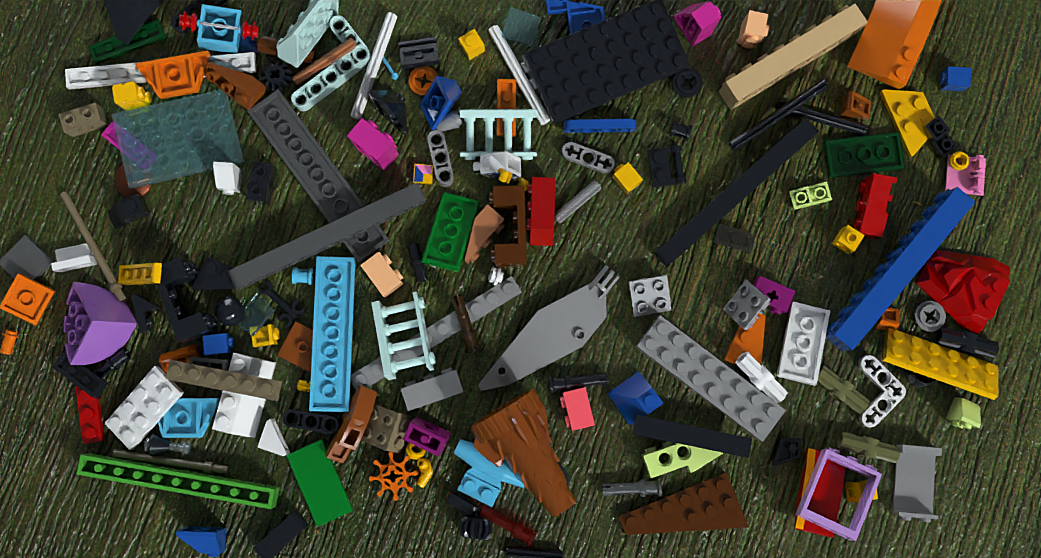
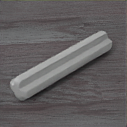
(577, 201)

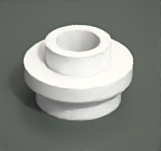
(495, 275)

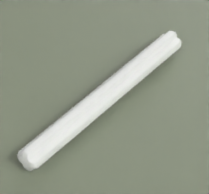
(373, 65)
(518, 74)

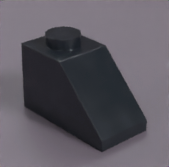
(128, 210)

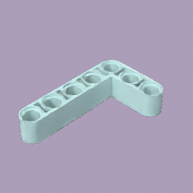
(334, 69)

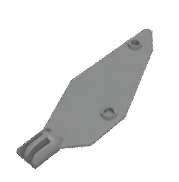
(553, 332)

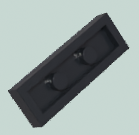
(81, 376)

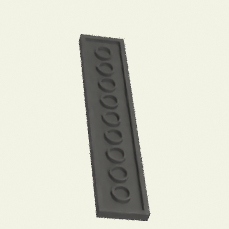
(313, 169)

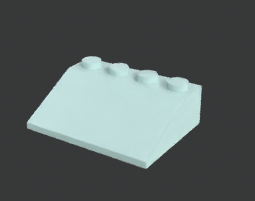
(307, 31)

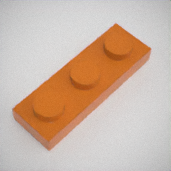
(506, 100)

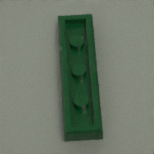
(113, 48)

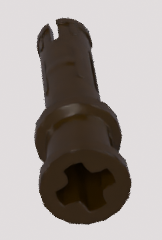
(467, 332)

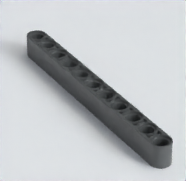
(327, 236)

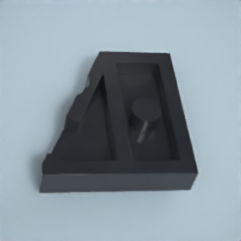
(213, 276)

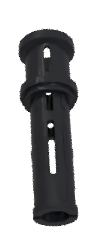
(567, 382)

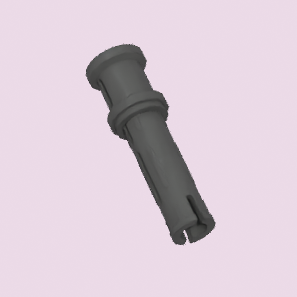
(642, 487)

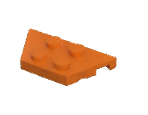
(175, 74)

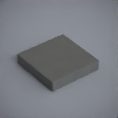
(26, 259)

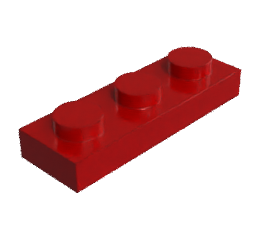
(90, 417)

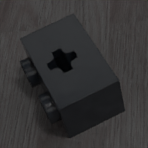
(261, 183)

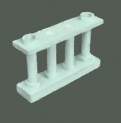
(507, 116)
(388, 348)

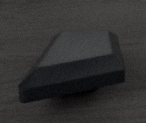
(787, 450)

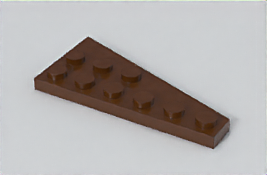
(695, 508)

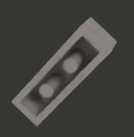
(432, 389)

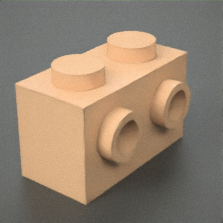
(753, 29)
(382, 274)

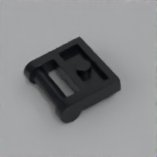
(660, 167)

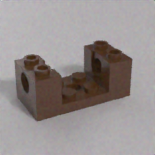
(510, 199)

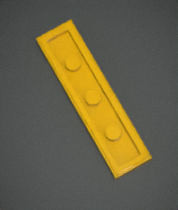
(140, 274)

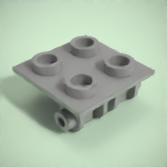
(650, 295)
(746, 305)

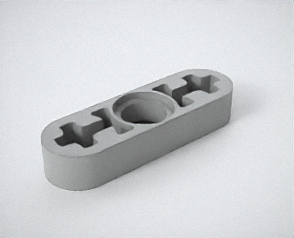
(599, 167)

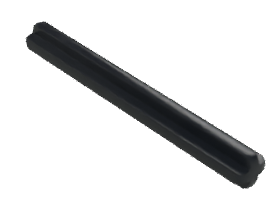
(827, 119)

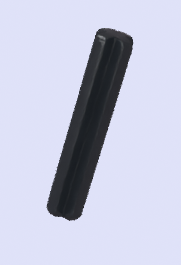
(525, 552)

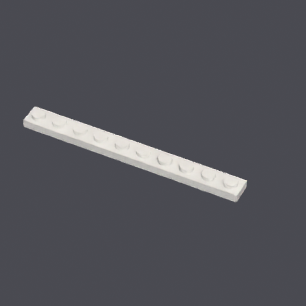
(122, 73)

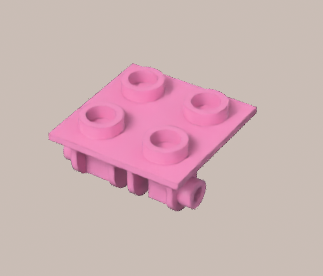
(969, 179)

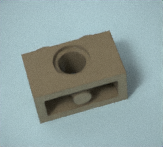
(83, 119)

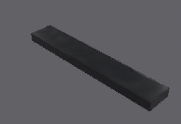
(692, 436)

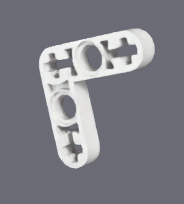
(886, 394)

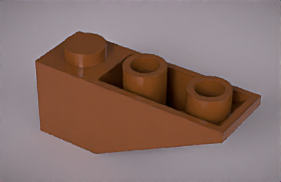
(238, 85)

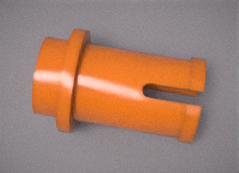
(8, 341)

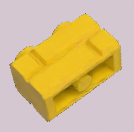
(131, 96)

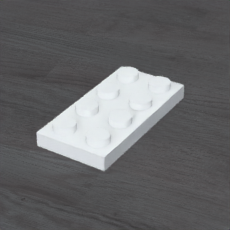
(803, 343)
(144, 408)

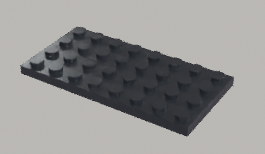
(606, 61)

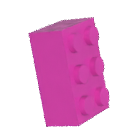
(373, 144)

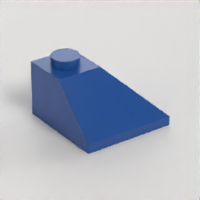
(439, 100)
(635, 397)
(204, 539)

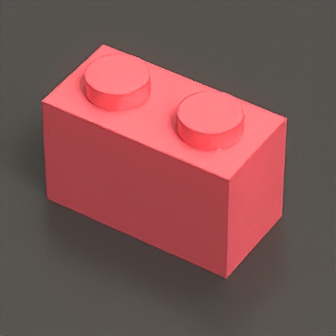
(578, 409)

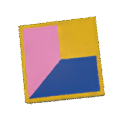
(423, 174)

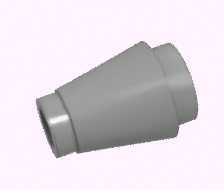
(451, 121)

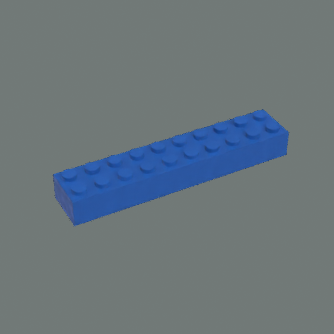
(898, 269)

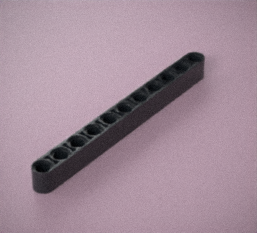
(736, 192)

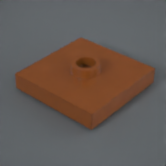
(298, 346)

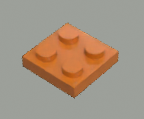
(27, 299)

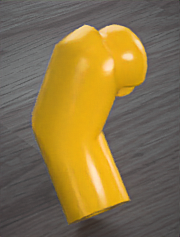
(426, 471)

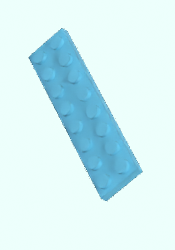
(332, 334)

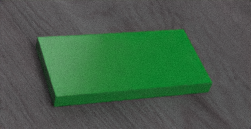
(450, 232)
(319, 483)

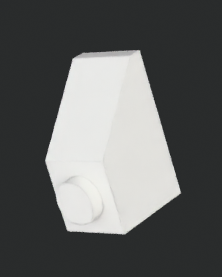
(227, 177)

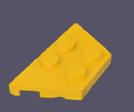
(909, 115)

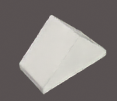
(273, 440)

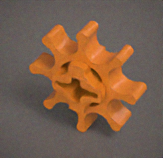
(392, 466)

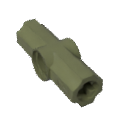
(842, 390)
(868, 447)

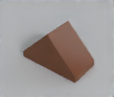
(855, 106)

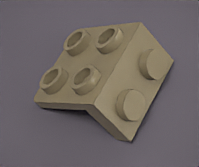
(386, 429)

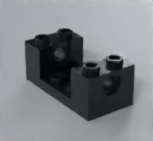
(186, 327)

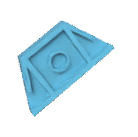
(188, 418)

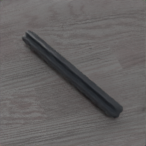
(778, 114)

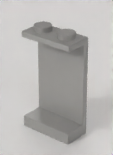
(915, 482)

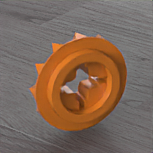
(419, 73)

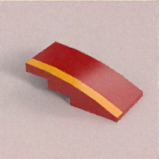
(826, 496)

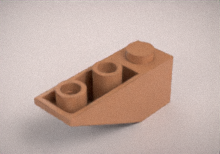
(484, 227)

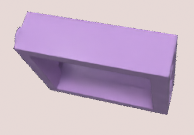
(866, 498)

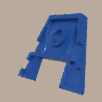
(579, 14)

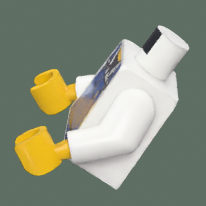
(501, 166)

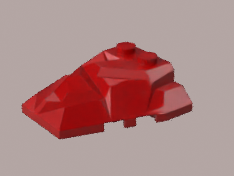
(965, 286)

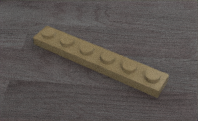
(224, 380)

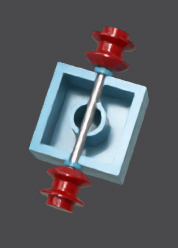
(219, 28)

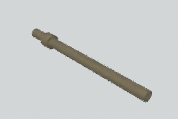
(207, 467)

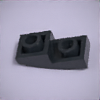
(939, 138)

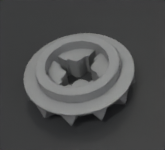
(938, 316)

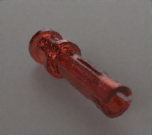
(517, 529)

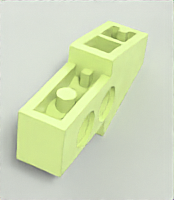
(693, 460)

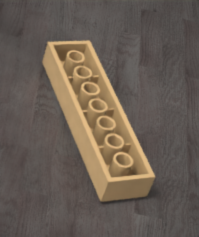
(792, 56)

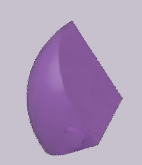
(95, 324)

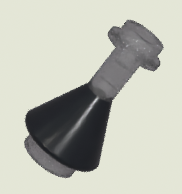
(157, 444)

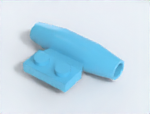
(483, 478)

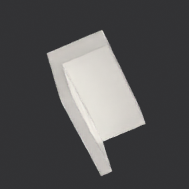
(73, 258)

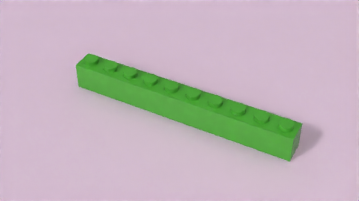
(178, 480)

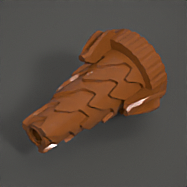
(521, 437)

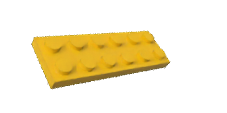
(941, 363)

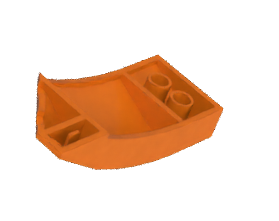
(894, 39)

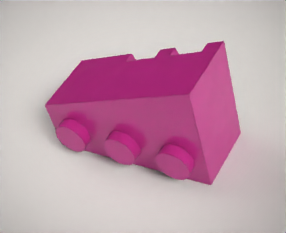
(698, 21)

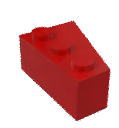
(873, 204)
(542, 211)

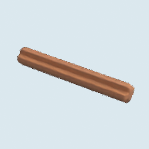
(324, 61)

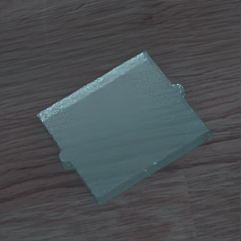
(521, 26)
(256, 314)

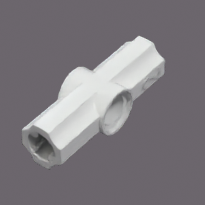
(761, 377)

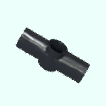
(967, 342)

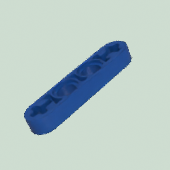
(599, 125)

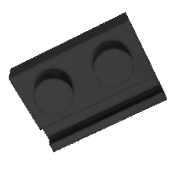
(419, 53)

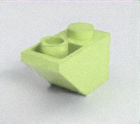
(964, 414)

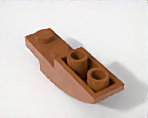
(353, 424)

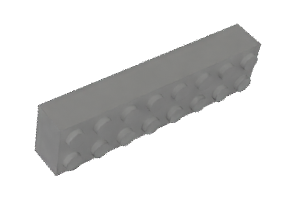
(710, 378)

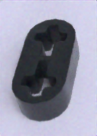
(461, 503)

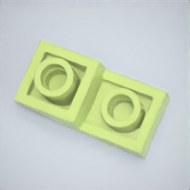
(810, 195)

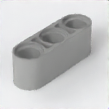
(440, 149)

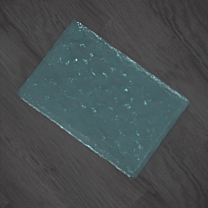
(177, 138)

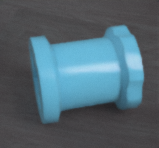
(302, 276)

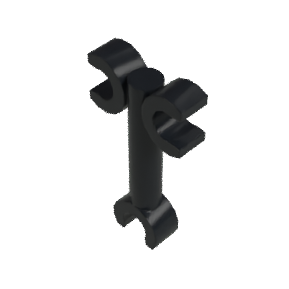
(292, 313)

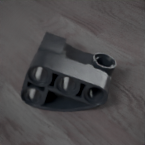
(129, 16)

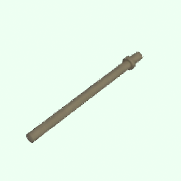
(115, 286)

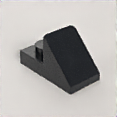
(143, 308)

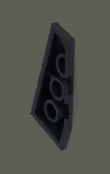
(391, 107)

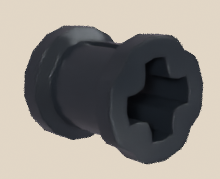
(680, 130)

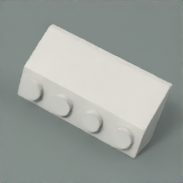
(238, 412)

